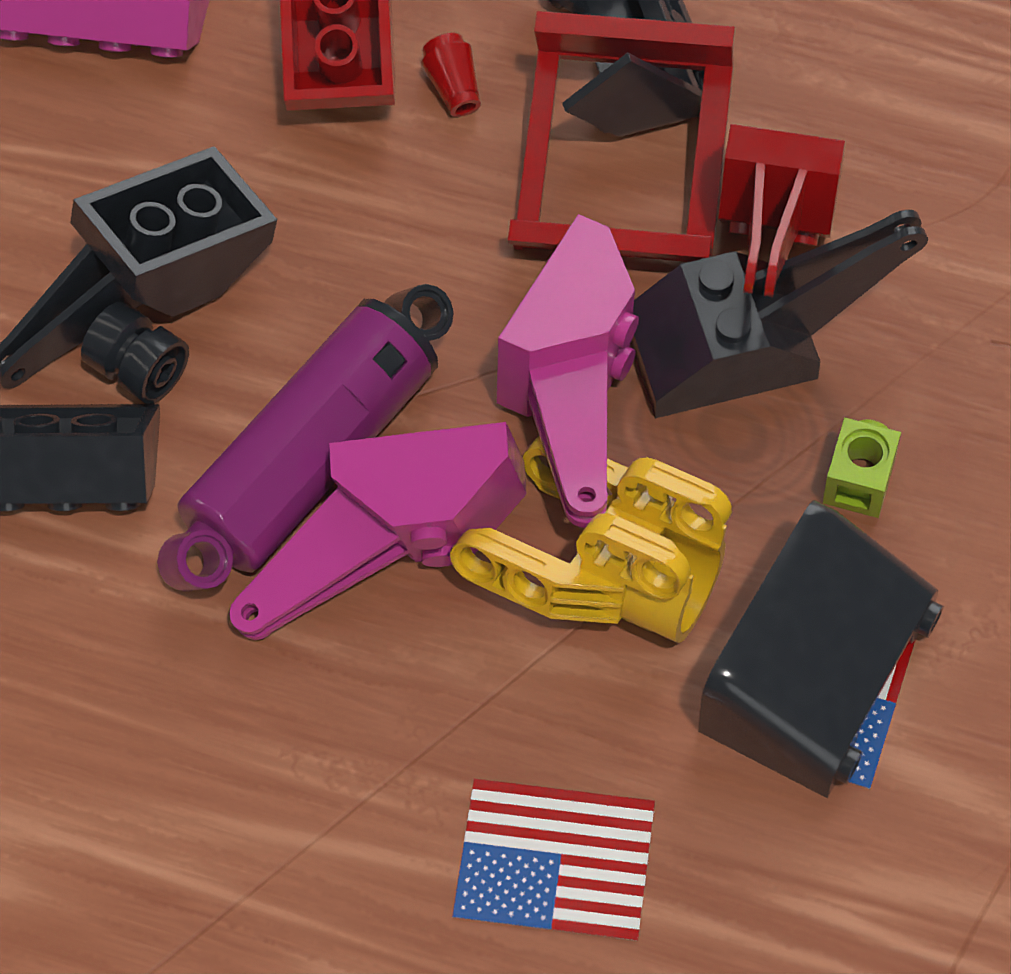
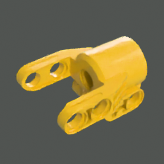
(635, 562)

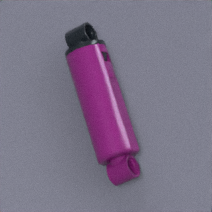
(283, 455)

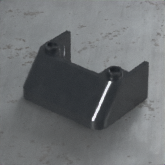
(632, 92)

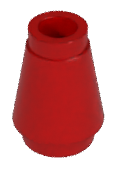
(452, 72)

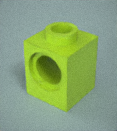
(855, 486)

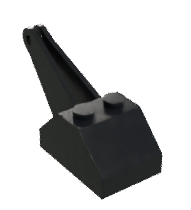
(150, 241)
(714, 344)

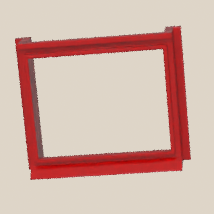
(662, 45)

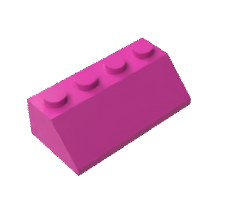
(116, 24)

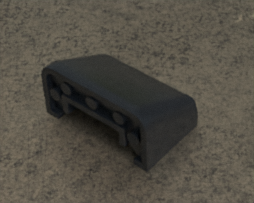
(816, 651)

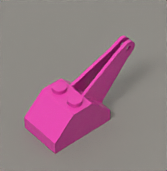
(565, 354)
(390, 502)

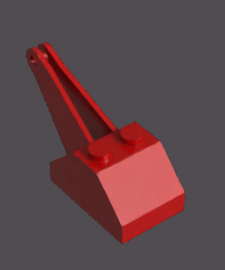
(337, 53)
(779, 185)

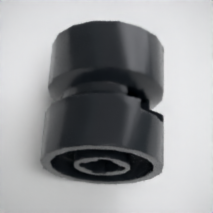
(128, 349)

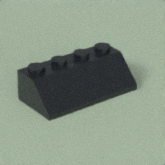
(78, 455)

